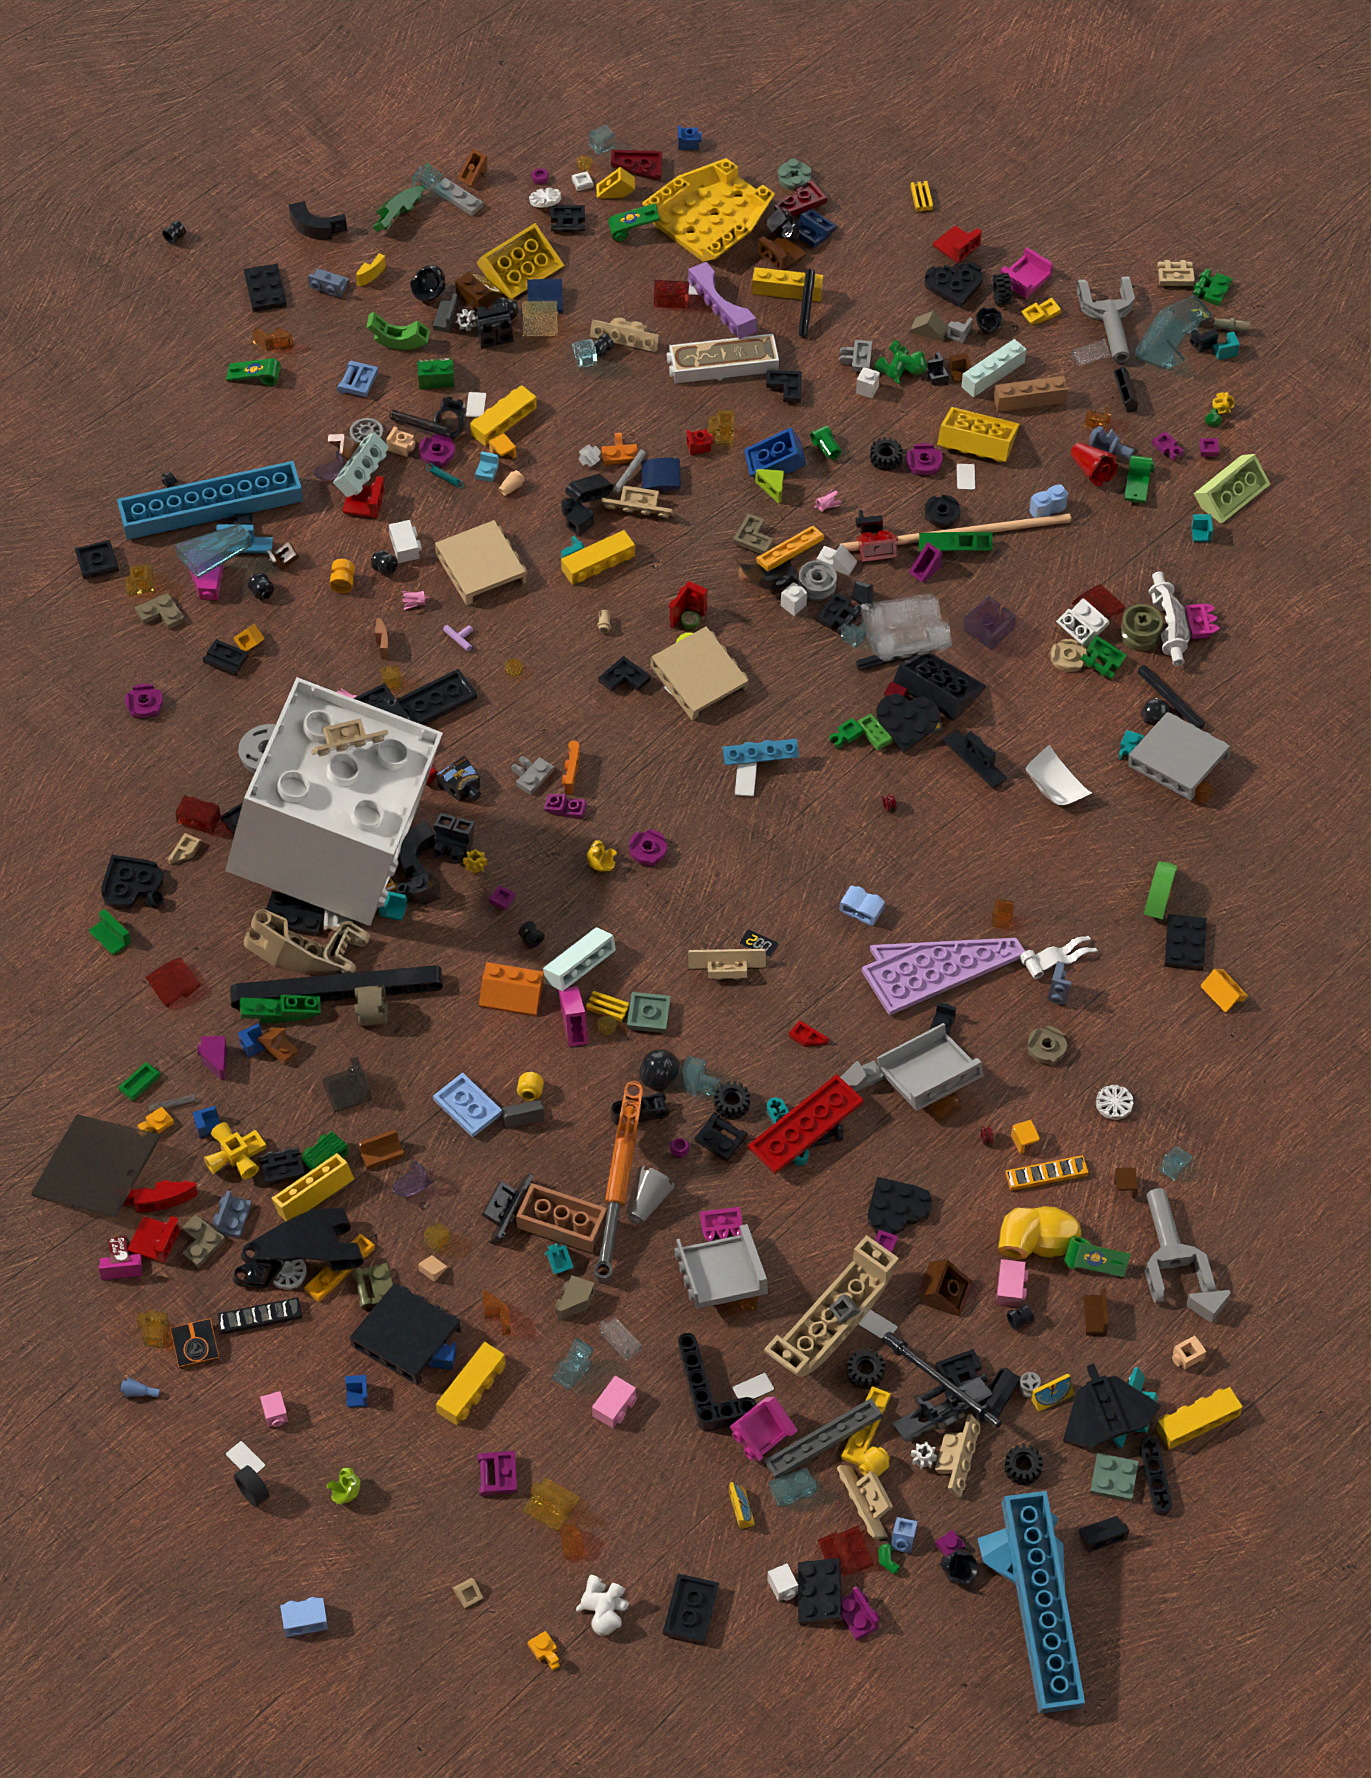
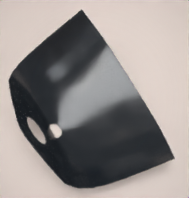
(774, 579)

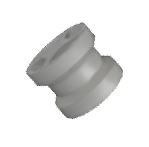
(1030, 1379)

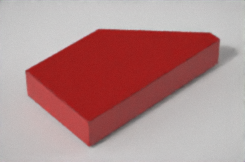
(807, 1035)

